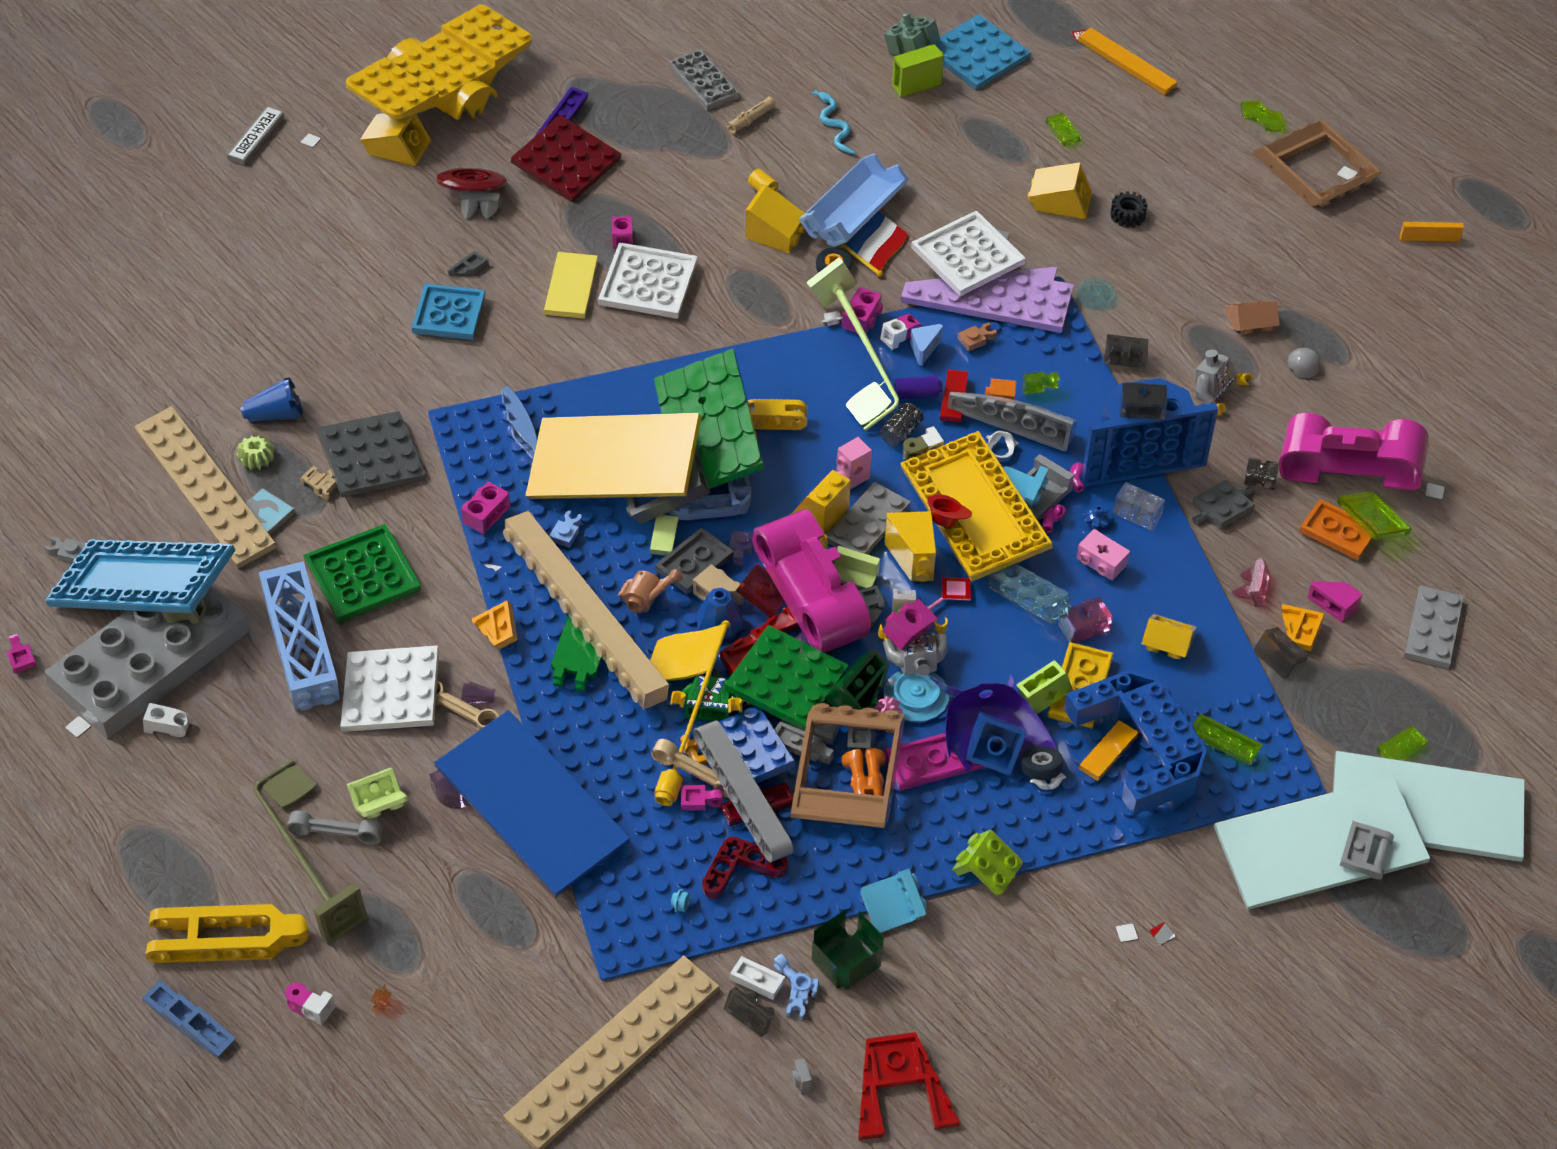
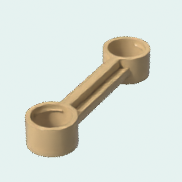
(462, 708)
(667, 753)

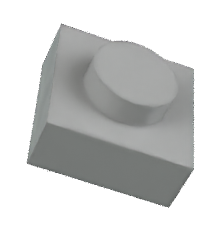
(801, 1076)

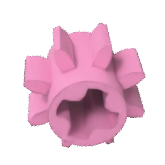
(888, 704)

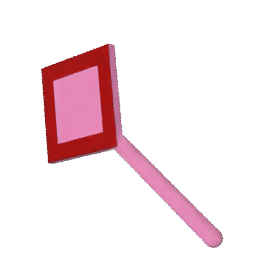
(953, 590)

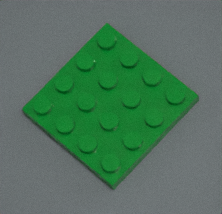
(362, 573)
(785, 676)

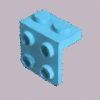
(1029, 486)
(894, 901)

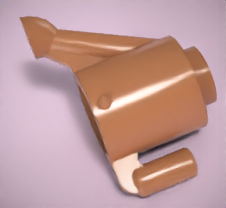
(644, 588)

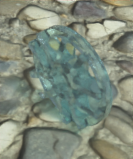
(1095, 293)

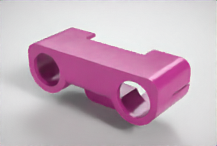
(1317, 447)
(810, 582)

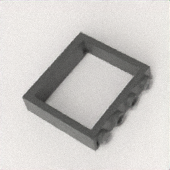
(663, 505)

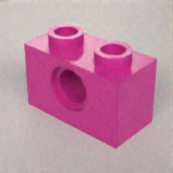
(909, 623)

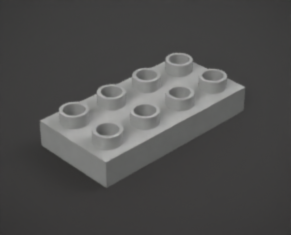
(141, 661)

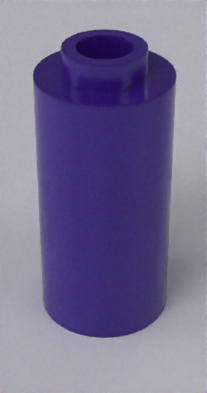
(918, 387)

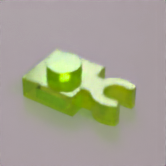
(1039, 381)

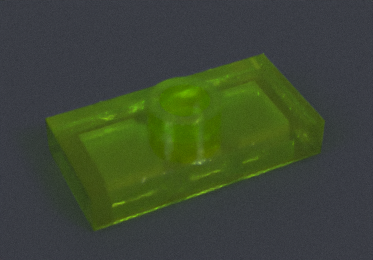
(1063, 129)
(1402, 744)

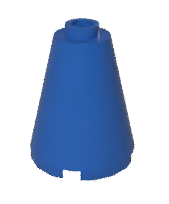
(274, 403)

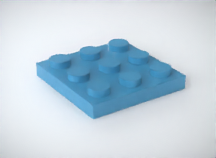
(448, 311)

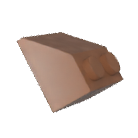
(1253, 315)

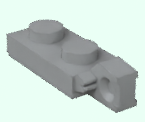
(793, 741)

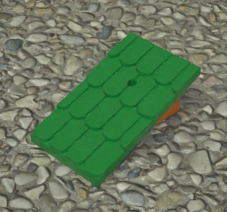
(726, 428)

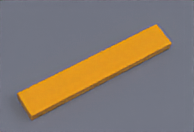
(1127, 61)

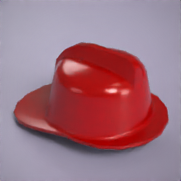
(947, 510)

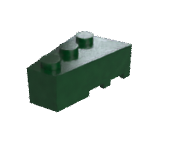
(860, 683)

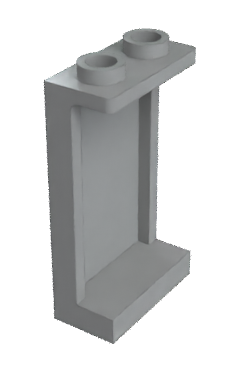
(1058, 487)

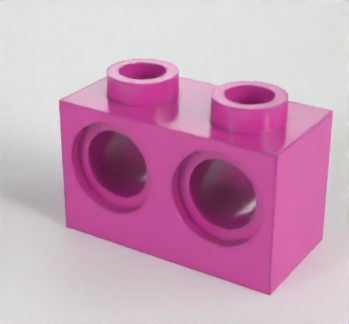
(866, 307)
(485, 507)

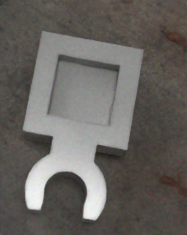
(65, 550)

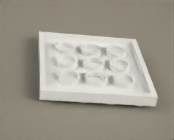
(968, 253)
(648, 280)
(390, 688)

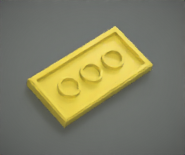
(571, 285)

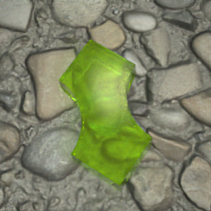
(1267, 118)

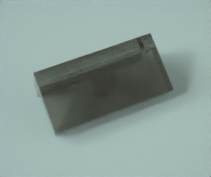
(1279, 651)

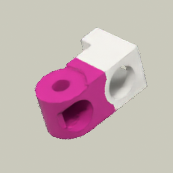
(898, 330)
(309, 1004)

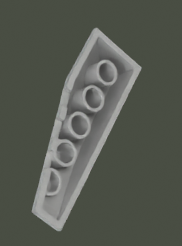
(1017, 417)

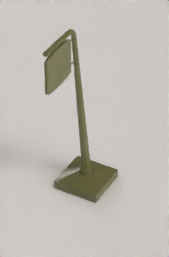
(347, 907)

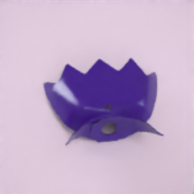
(1001, 703)

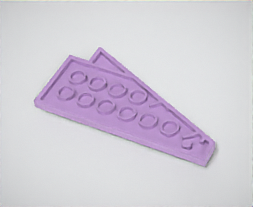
(1016, 298)

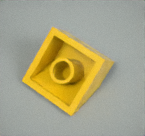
(1168, 636)

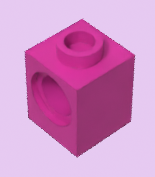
(622, 231)

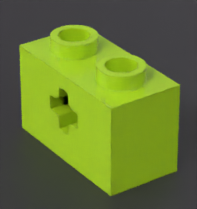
(1045, 687)

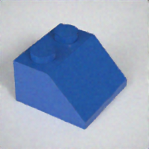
(995, 743)

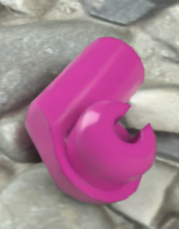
(1076, 469)

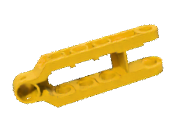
(283, 932)

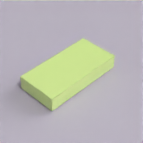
(664, 535)

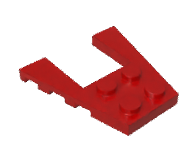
(735, 653)
(899, 1062)

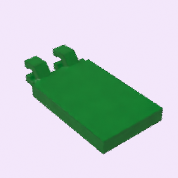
(575, 657)

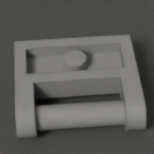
(1358, 849)

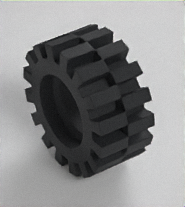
(1127, 217)

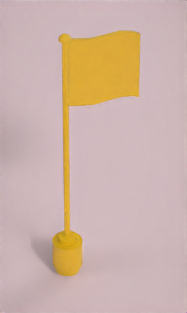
(677, 659)

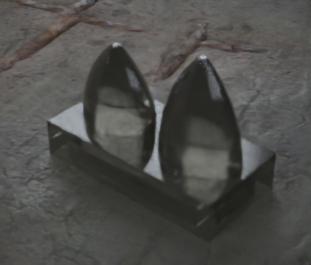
(747, 1010)

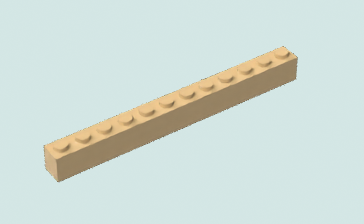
(586, 610)

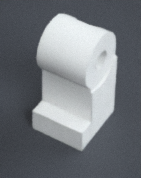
(166, 720)

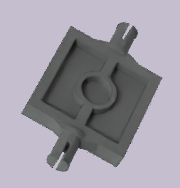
(1223, 504)

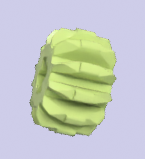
(255, 452)

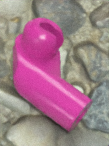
(1051, 516)

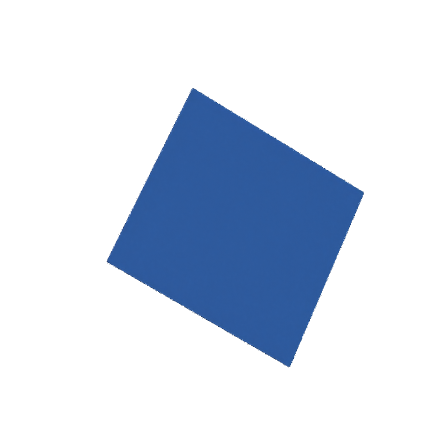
(609, 738)

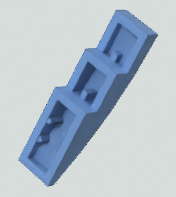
(521, 425)
(188, 1019)

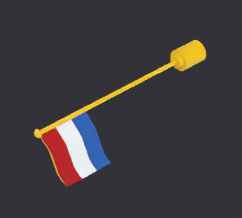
(870, 244)

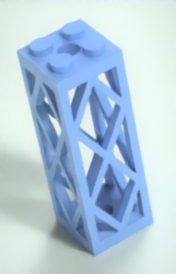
(314, 689)

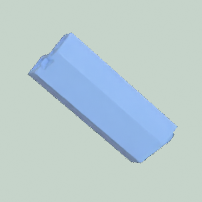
(853, 200)

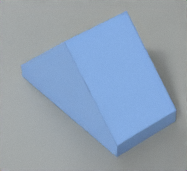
(925, 340)

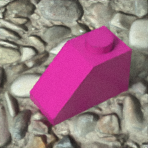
(1335, 598)

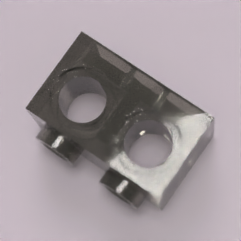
(1126, 351)

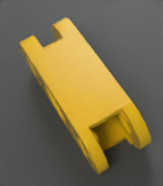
(778, 414)

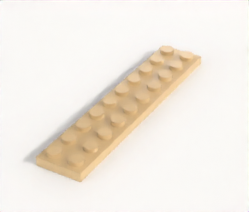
(205, 486)
(610, 1054)

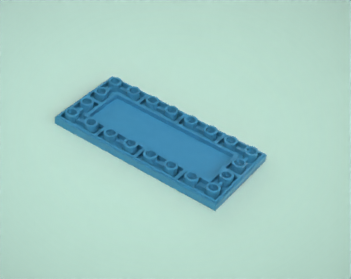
(140, 576)

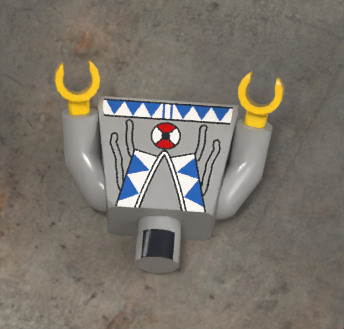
(1215, 376)
(921, 654)

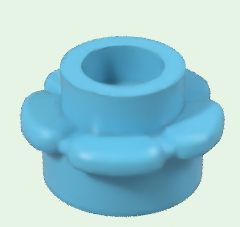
(680, 901)

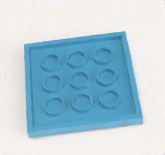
(980, 52)

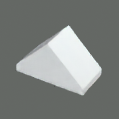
(901, 597)

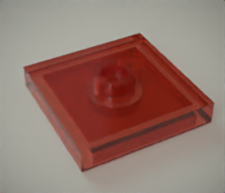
(761, 591)

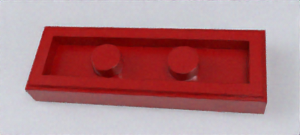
(955, 382)

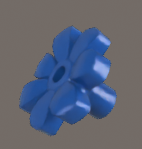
(1097, 516)

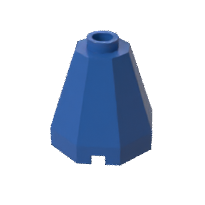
(718, 607)

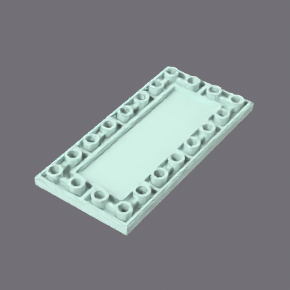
(1448, 805)
(1301, 843)

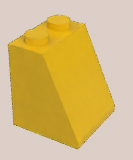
(396, 139)
(1061, 191)
(773, 220)
(828, 500)
(912, 543)

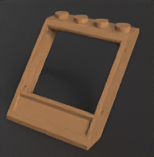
(1304, 138)
(847, 806)

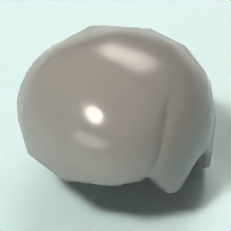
(1304, 362)

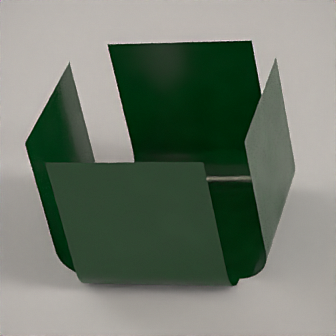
(847, 958)

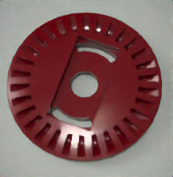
(471, 179)

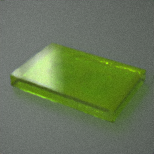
(1374, 515)

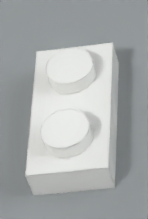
(757, 978)

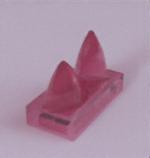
(1258, 576)

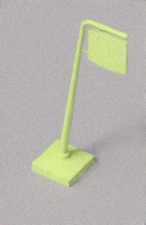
(871, 401)

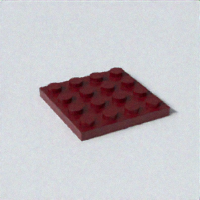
(566, 158)

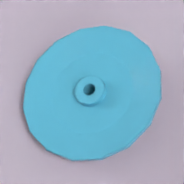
(919, 695)

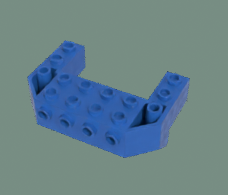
(1163, 726)

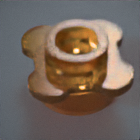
(380, 998)

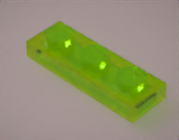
(1227, 739)

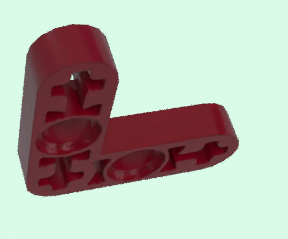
(740, 857)

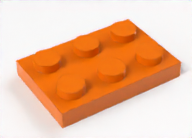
(1336, 529)

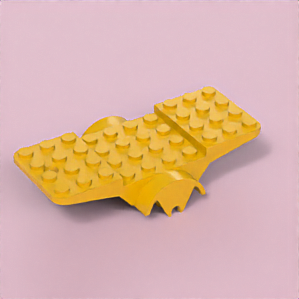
(445, 70)

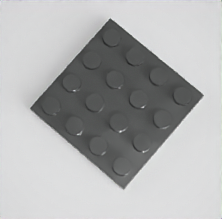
(370, 454)

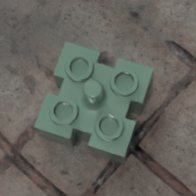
(911, 34)

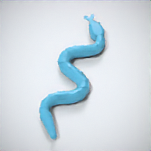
(826, 98)

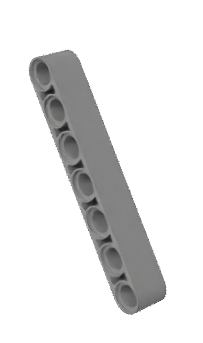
(743, 791)

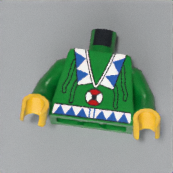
(715, 702)

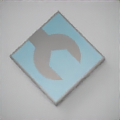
(269, 510)

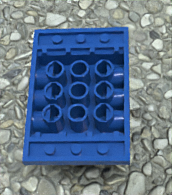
(1144, 447)

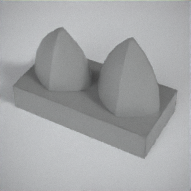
(471, 200)

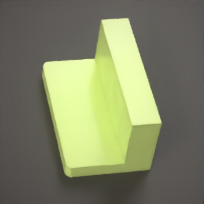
(857, 567)

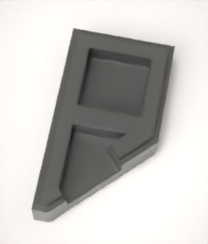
(469, 266)
(874, 602)

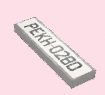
(255, 135)

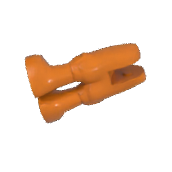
(874, 759)

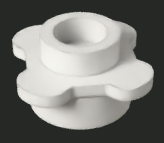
(832, 318)

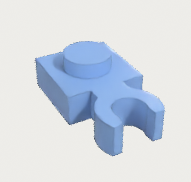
(566, 532)

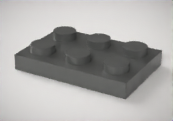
(694, 557)

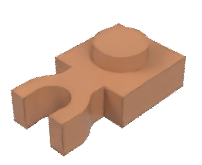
(975, 338)

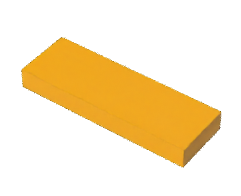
(1431, 231)
(1108, 750)

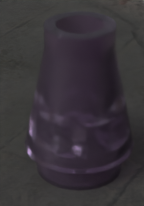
(477, 693)

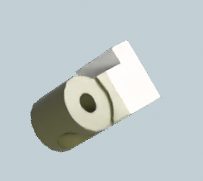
(916, 446)

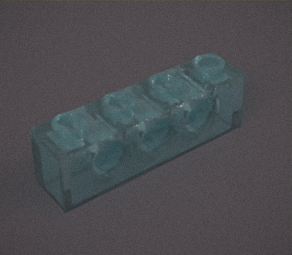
(1030, 592)

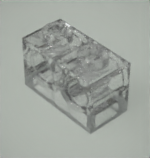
(1138, 506)

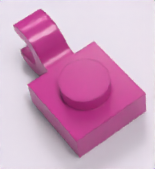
(20, 656)
(695, 797)

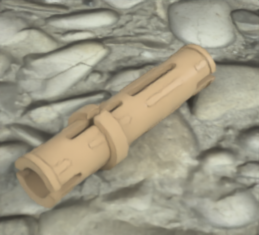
(745, 118)

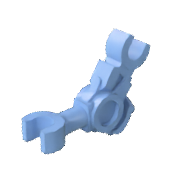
(800, 986)

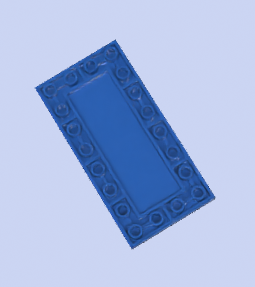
(532, 803)

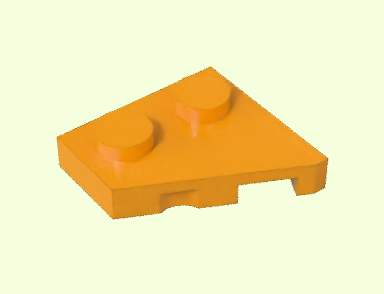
(498, 624)
(1302, 625)

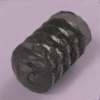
(901, 424)

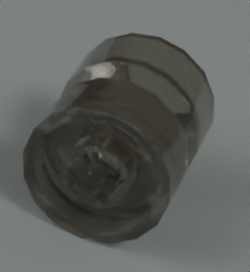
(1261, 473)

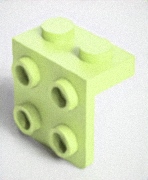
(376, 793)

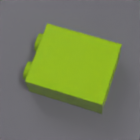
(917, 70)

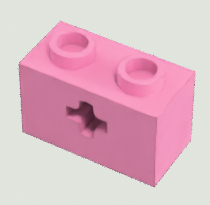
(854, 461)
(1103, 554)

